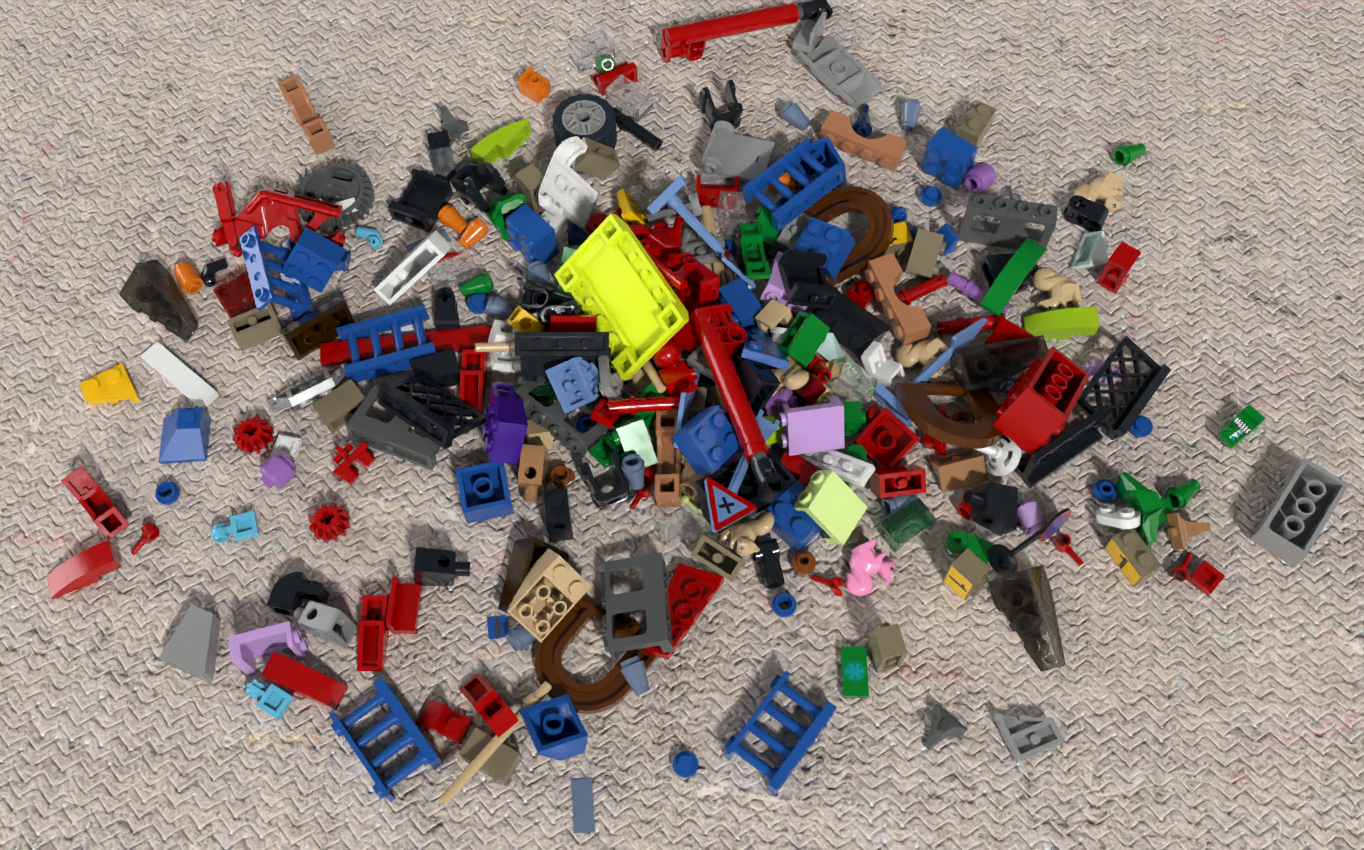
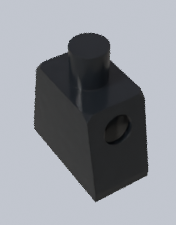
(994, 264)
(757, 382)
(993, 507)
(558, 511)
(438, 567)

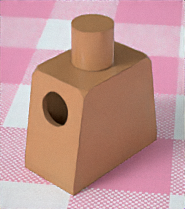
(533, 463)

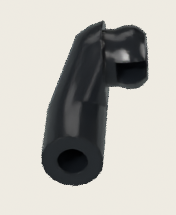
(210, 270)

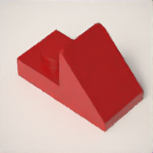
(444, 721)

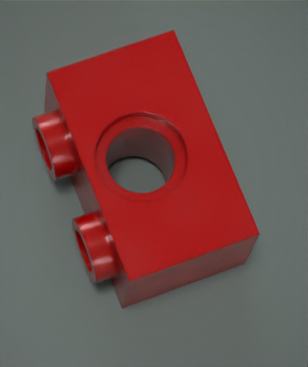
(898, 481)

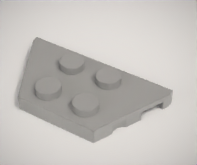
(301, 394)

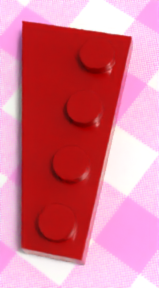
(688, 597)

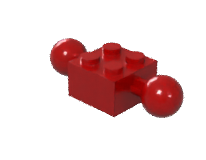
(685, 338)

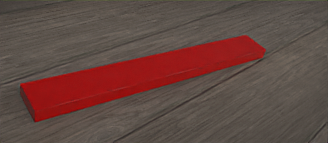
(460, 339)

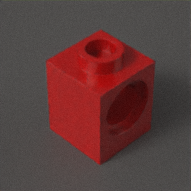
(679, 378)

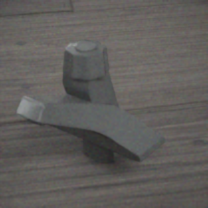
(454, 127)
(943, 727)

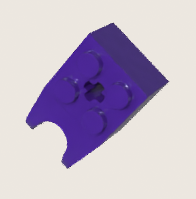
(504, 425)

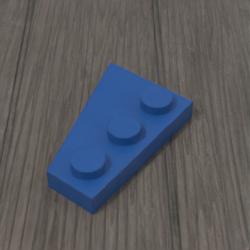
(763, 349)

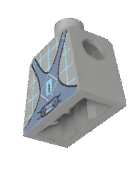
(326, 623)

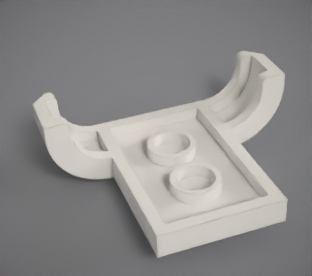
(563, 188)

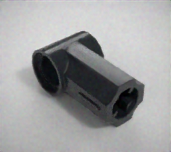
(769, 563)

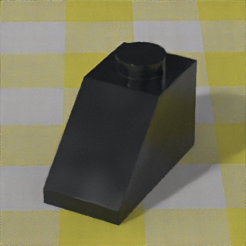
(442, 154)
(438, 367)

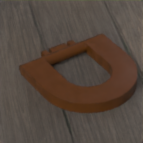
(879, 230)
(927, 418)
(550, 652)

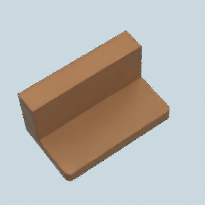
(959, 469)

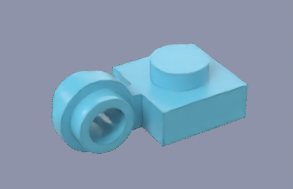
(242, 527)
(273, 701)

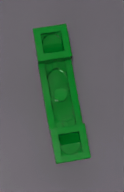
(753, 252)
(1012, 276)
(606, 444)

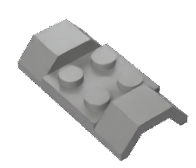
(841, 72)

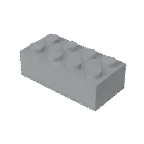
(1299, 512)

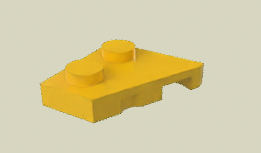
(630, 209)
(109, 387)

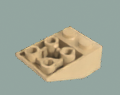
(547, 595)

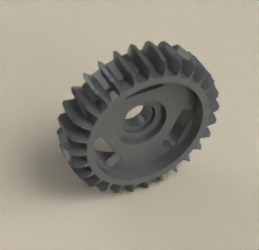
(329, 182)

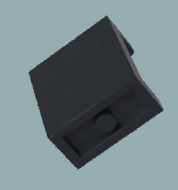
(422, 200)
(805, 279)

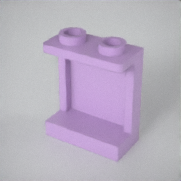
(775, 289)
(813, 427)
(265, 641)

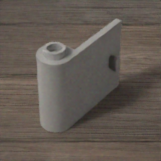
(735, 154)

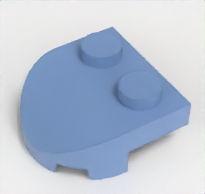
(574, 383)

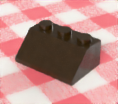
(316, 327)
(523, 557)

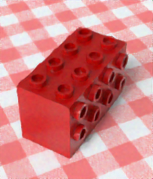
(1041, 400)

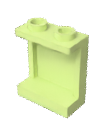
(831, 506)

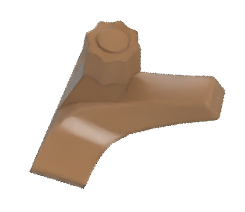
(1182, 530)

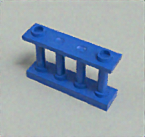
(797, 202)
(257, 266)
(389, 363)
(410, 736)
(791, 756)

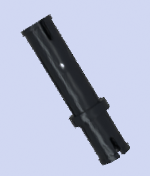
(628, 125)

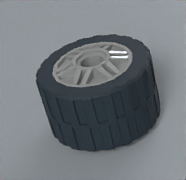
(585, 117)

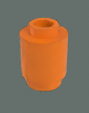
(188, 277)

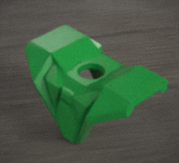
(502, 205)
(1148, 503)

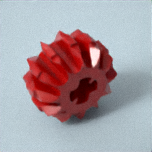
(253, 435)
(320, 522)

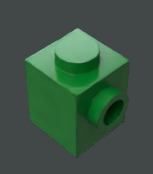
(853, 417)

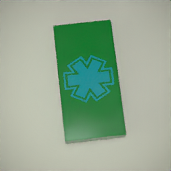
(854, 672)

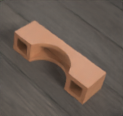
(305, 115)
(882, 151)
(907, 321)
(669, 466)

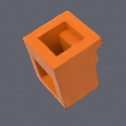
(534, 85)

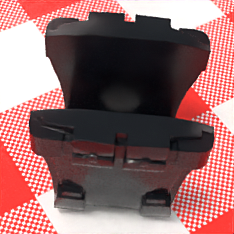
(735, 109)
(481, 176)
(611, 498)

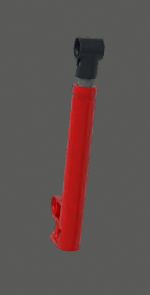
(690, 38)
(719, 339)

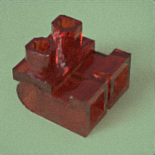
(232, 294)

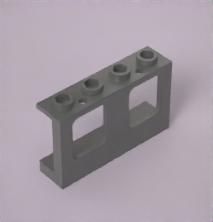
(1010, 213)
(553, 416)
(392, 436)
(652, 599)

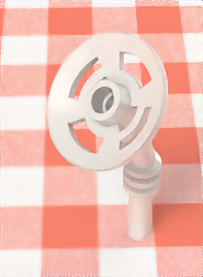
(1000, 454)

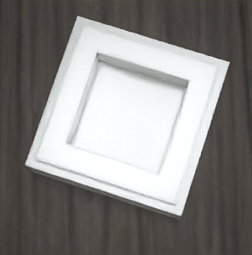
(287, 445)

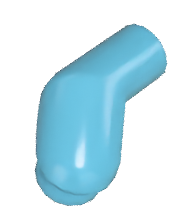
(372, 235)

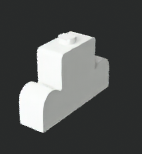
(413, 267)

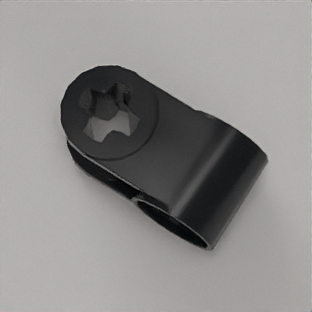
(1087, 214)
(536, 297)
(564, 309)
(446, 312)

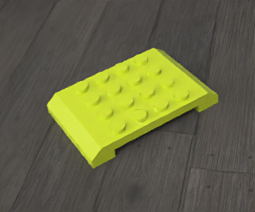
(625, 292)

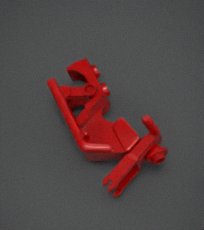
(266, 211)
(678, 268)

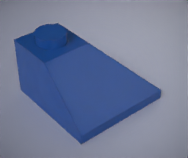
(185, 436)
(555, 728)

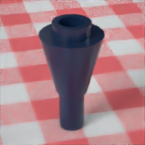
(862, 125)

